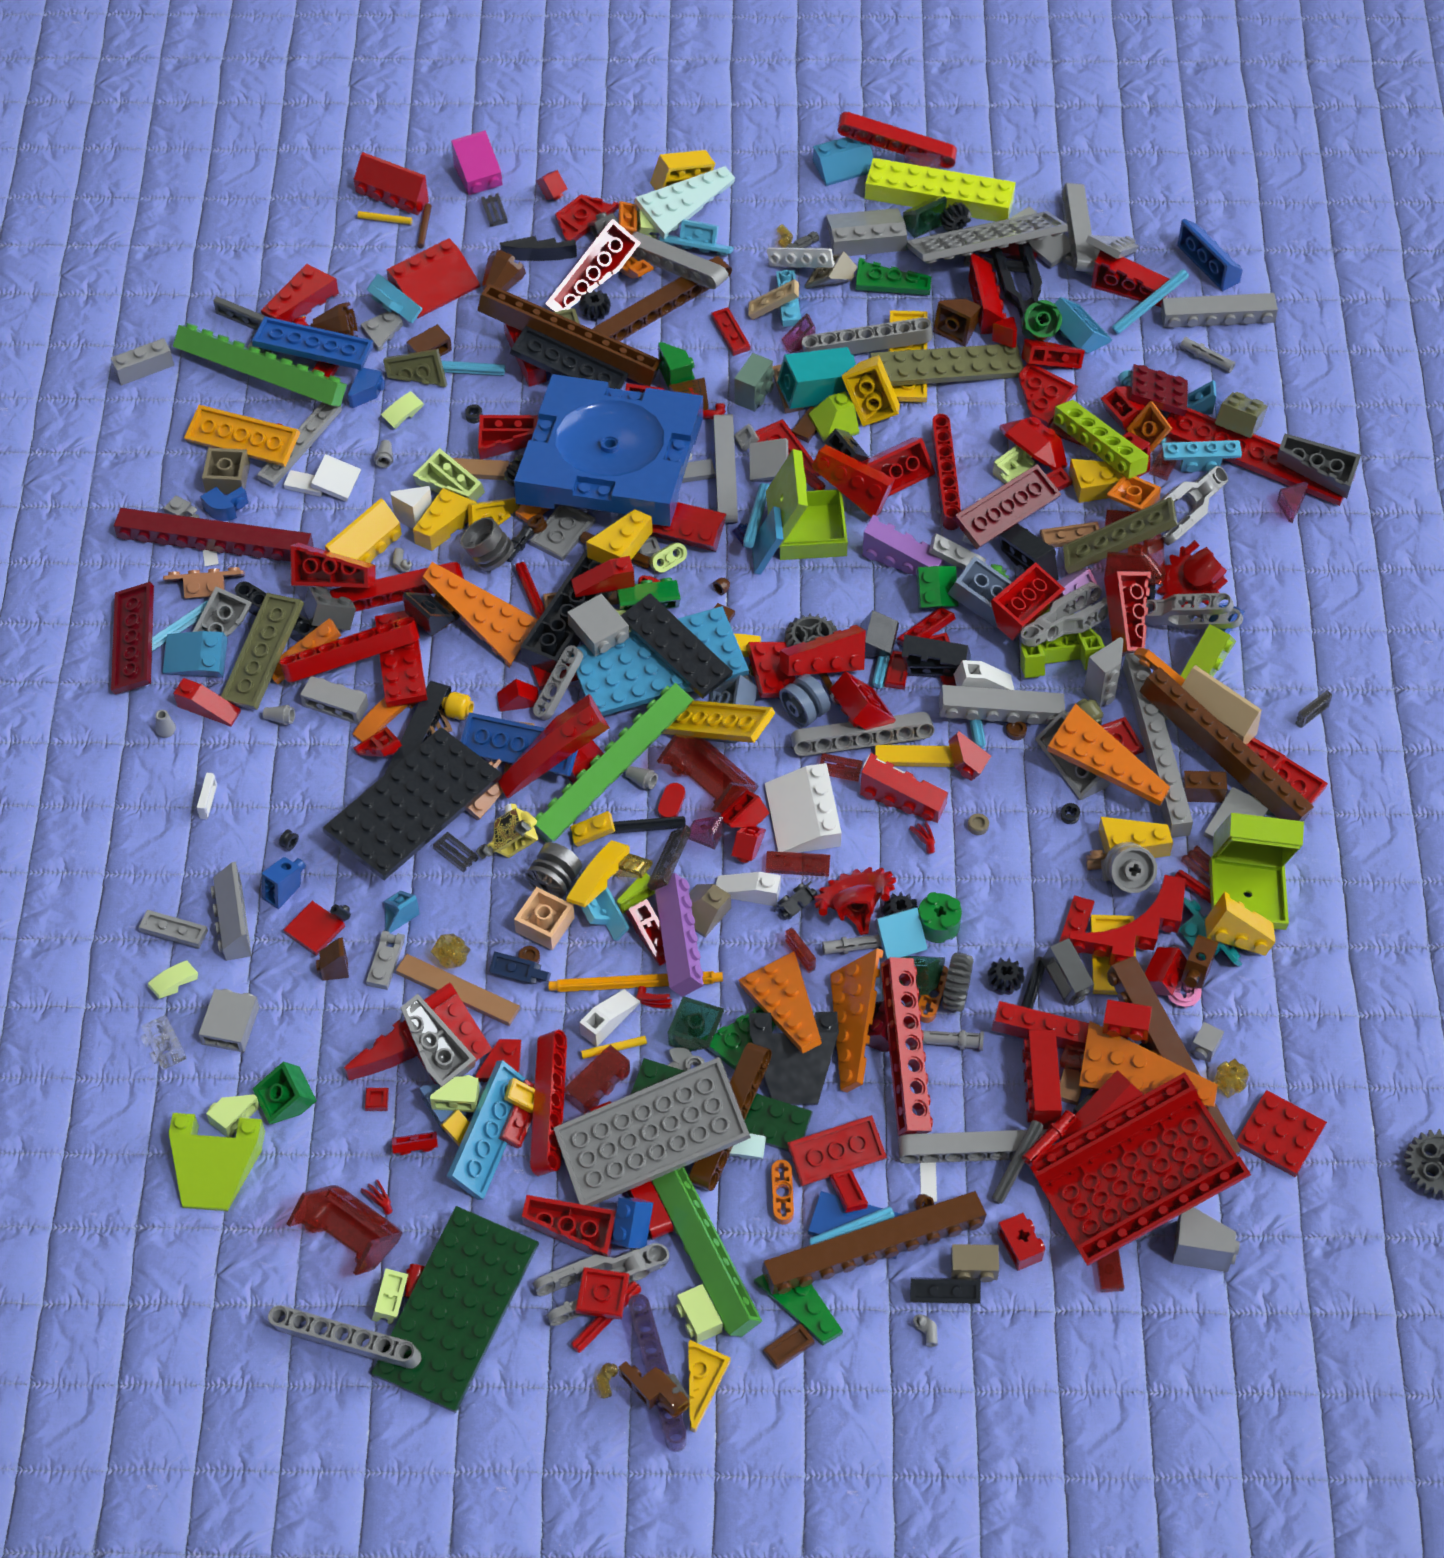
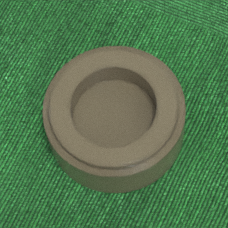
(978, 824)

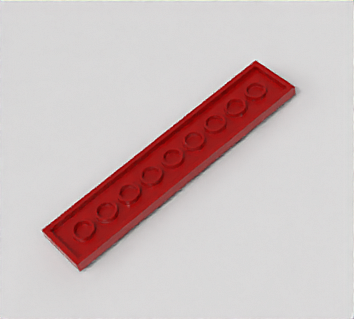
(1257, 452)

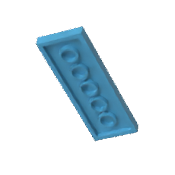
(481, 1146)

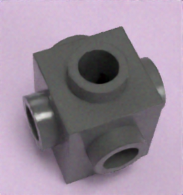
(600, 221)

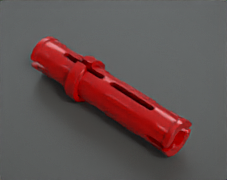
(1054, 1132)

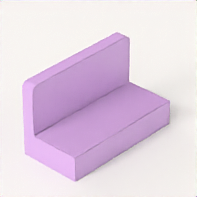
(1075, 580)

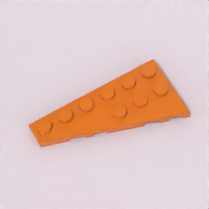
(486, 615)
(1097, 751)
(782, 992)
(855, 1005)
(1139, 1065)

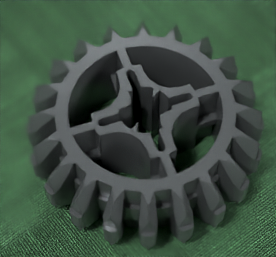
(807, 629)
(957, 982)

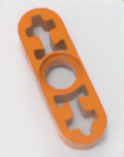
(935, 1002)
(787, 1200)

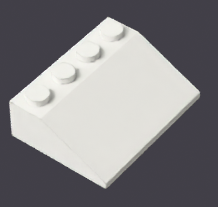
(804, 810)

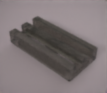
(491, 200)
(1314, 709)
(466, 862)

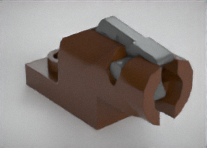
(656, 1389)

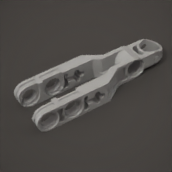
(1199, 493)
(1171, 613)
(1060, 618)
(636, 1263)

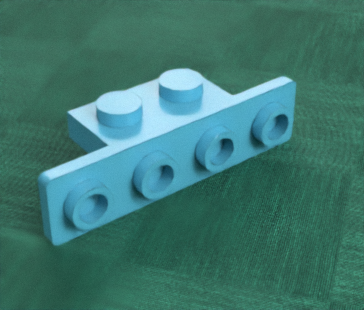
(698, 235)
(393, 298)
(1201, 455)
(605, 911)

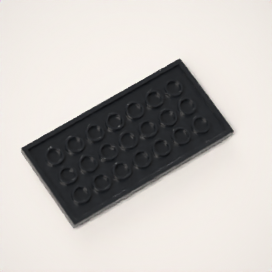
(412, 803)

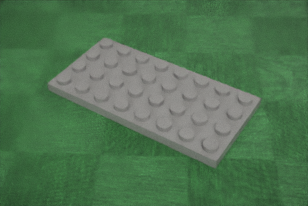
(987, 235)
(651, 1133)

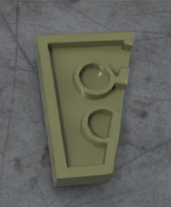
(417, 366)

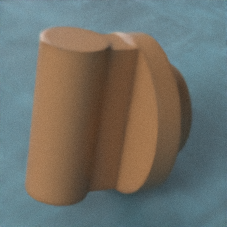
(1094, 859)

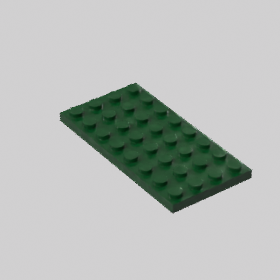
(458, 1306)

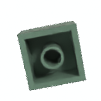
(754, 382)

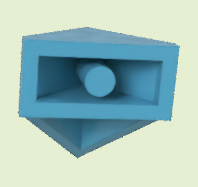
(1203, 398)
(399, 910)

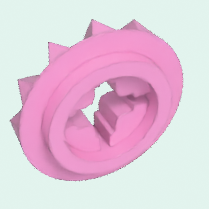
(1192, 997)

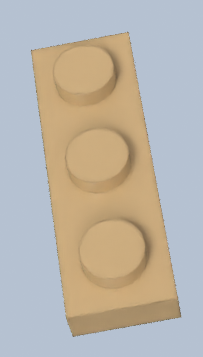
(773, 299)

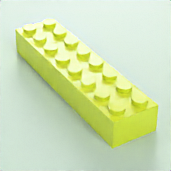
(914, 184)

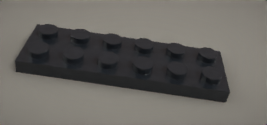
(563, 359)
(676, 646)

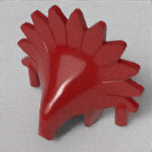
(1193, 573)
(856, 895)

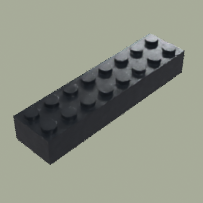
(551, 632)

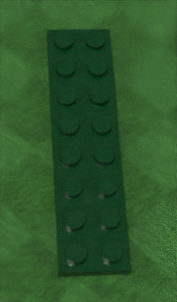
(766, 1116)

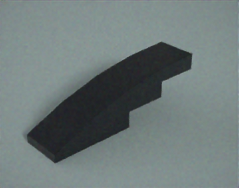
(544, 250)

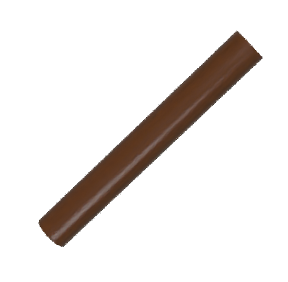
(424, 225)

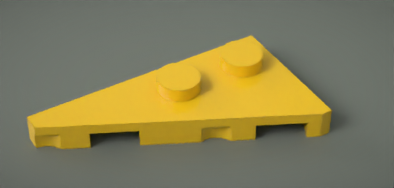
(497, 510)
(705, 1375)

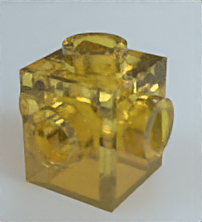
(450, 951)
(1231, 1077)

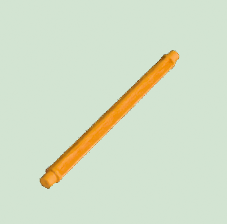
(623, 982)

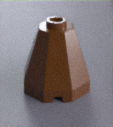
(502, 270)
(337, 319)

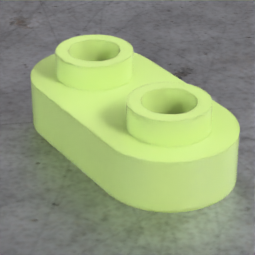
(667, 558)

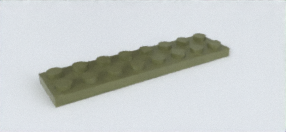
(951, 364)

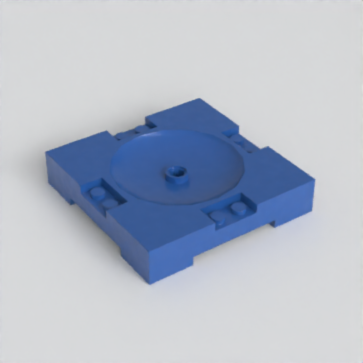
(609, 448)

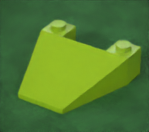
(1062, 649)
(213, 1167)

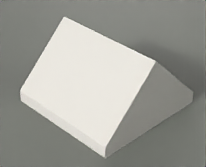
(411, 504)

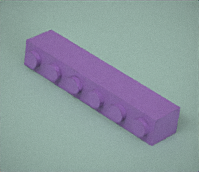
(679, 936)

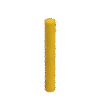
(384, 217)
(621, 1045)

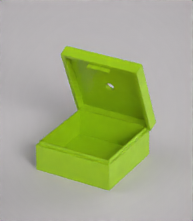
(810, 519)
(1252, 859)

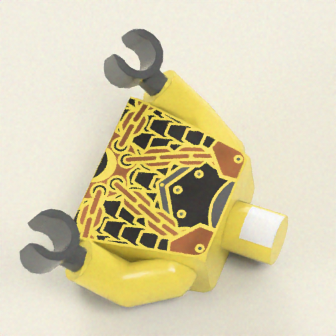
(511, 833)

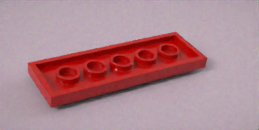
(402, 669)

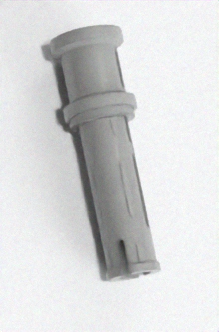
(962, 1039)

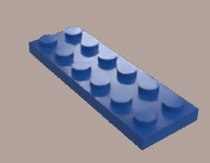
(312, 343)
(505, 740)

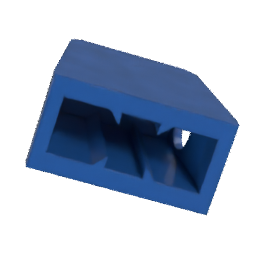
(281, 881)

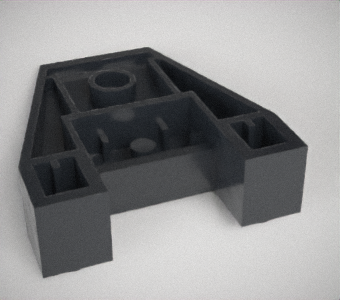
(790, 1074)

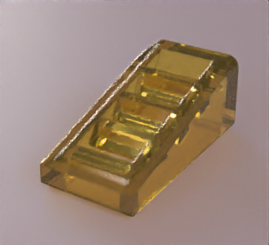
(629, 866)

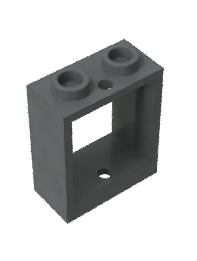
(1067, 972)

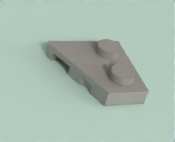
(382, 328)

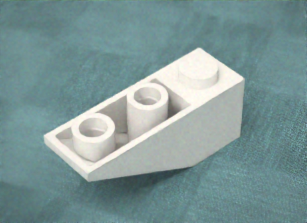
(982, 675)
(607, 1016)

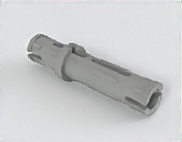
(1200, 350)
(851, 944)

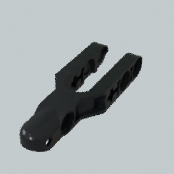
(1006, 280)

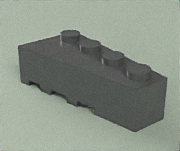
(1320, 463)

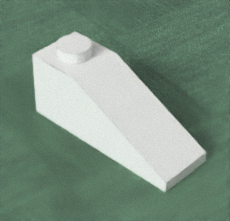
(752, 887)

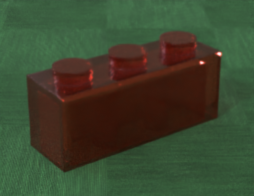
(597, 1079)

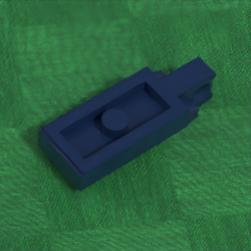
(517, 968)

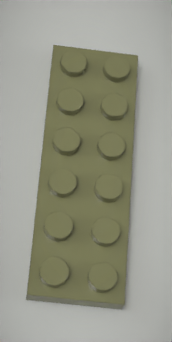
(1120, 535)
(262, 650)

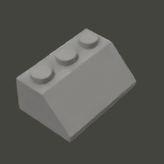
(1103, 673)

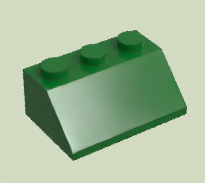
(664, 591)

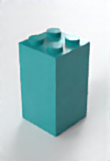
(814, 375)

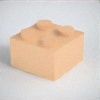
(544, 918)

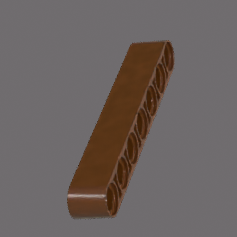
(744, 1084)

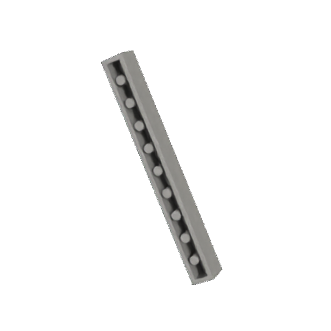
(1158, 749)

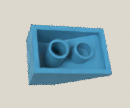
(195, 654)

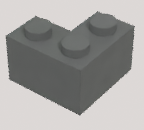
(321, 606)

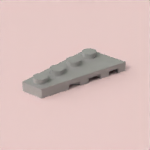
(1113, 245)

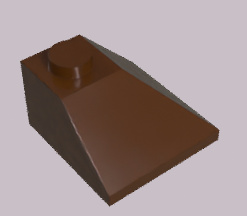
(957, 319)

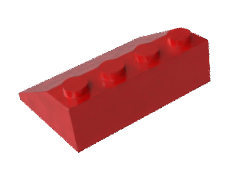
(434, 276)

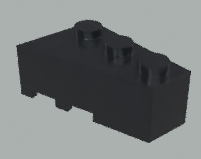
(1026, 549)
(932, 656)

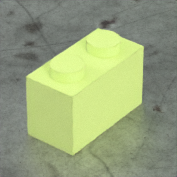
(699, 1314)

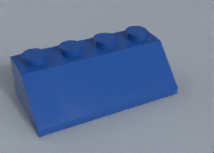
(1208, 256)

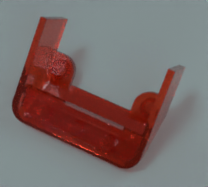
(1139, 557)
(708, 768)
(349, 1222)

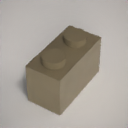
(975, 1262)

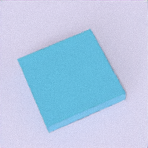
(901, 933)

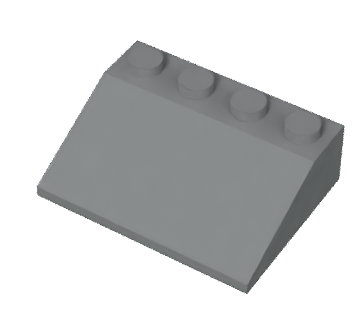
(867, 232)

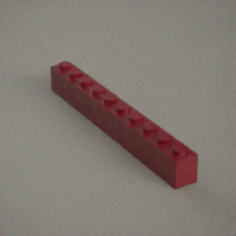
(208, 534)

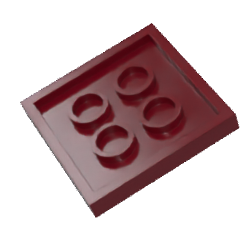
(1164, 390)

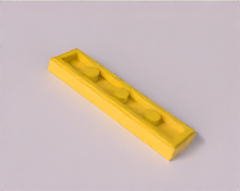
(915, 755)

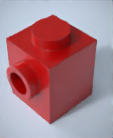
(552, 185)

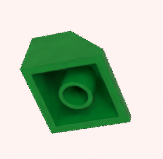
(675, 364)
(934, 585)
(284, 1093)

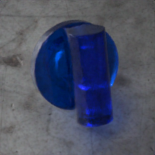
(740, 531)

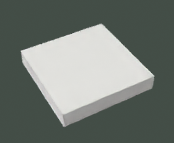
(335, 478)

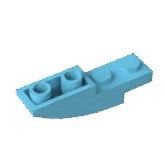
(790, 311)

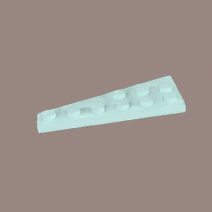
(682, 200)

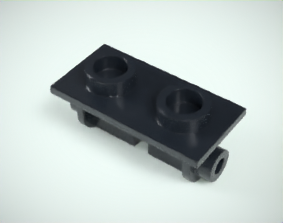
(789, 906)

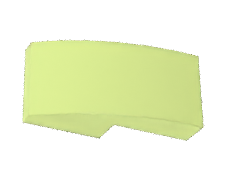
(402, 408)
(170, 979)

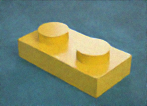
(592, 828)

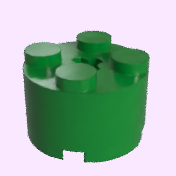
(1050, 317)
(940, 917)

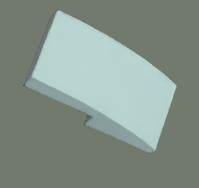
(751, 1148)

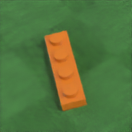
(322, 634)

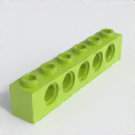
(1101, 439)

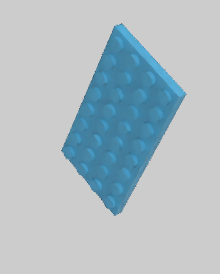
(635, 675)

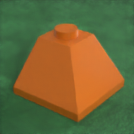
(1150, 425)
(1135, 493)

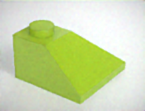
(835, 412)

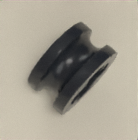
(475, 409)
(1072, 808)
(288, 839)

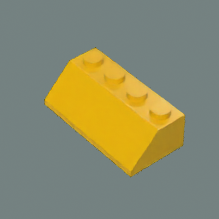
(367, 534)

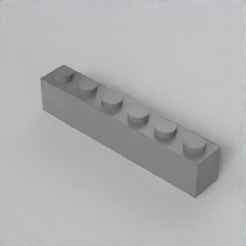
(1218, 310)
(999, 704)

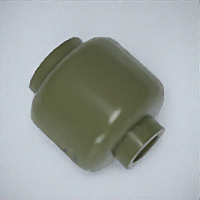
(1092, 709)

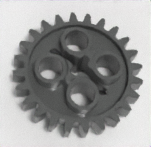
(1435, 1164)

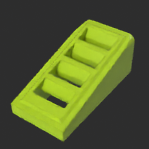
(635, 893)

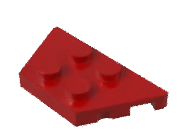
(576, 215)

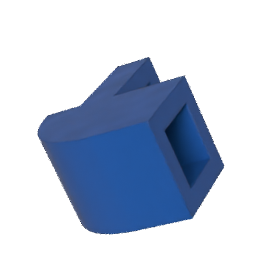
(221, 506)

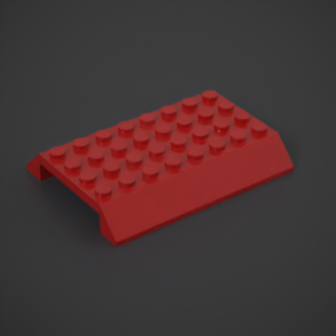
(1137, 1169)

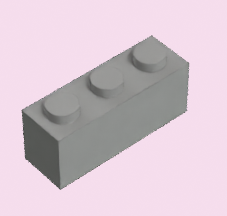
(142, 361)
(334, 699)

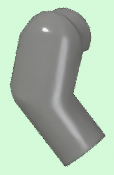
(399, 562)
(928, 1327)

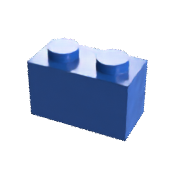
(632, 1222)

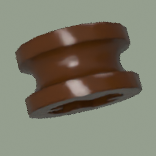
(537, 523)

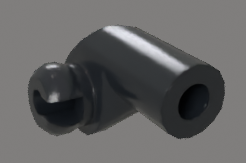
(341, 912)

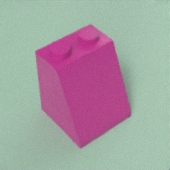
(476, 163)

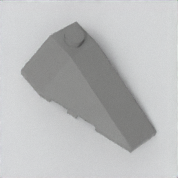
(223, 612)
(437, 1045)

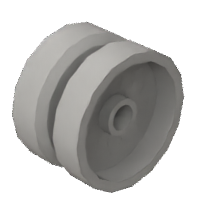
(1142, 866)

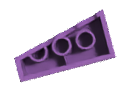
(896, 549)

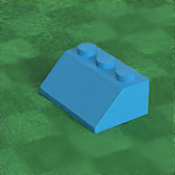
(842, 160)
(1080, 327)

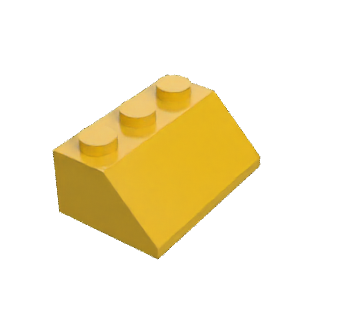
(871, 391)

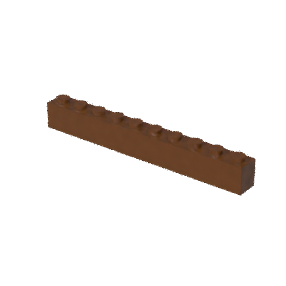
(521, 313)
(1225, 747)
(1162, 1038)
(873, 1243)

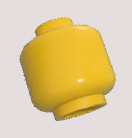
(457, 705)

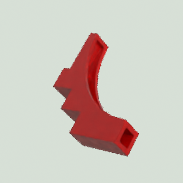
(1141, 933)

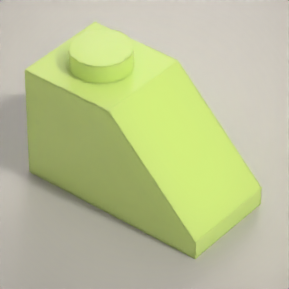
(457, 1094)
(227, 1111)

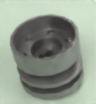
(487, 544)
(553, 869)

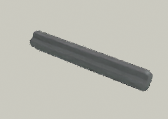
(1016, 1163)

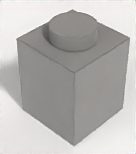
(1206, 1042)

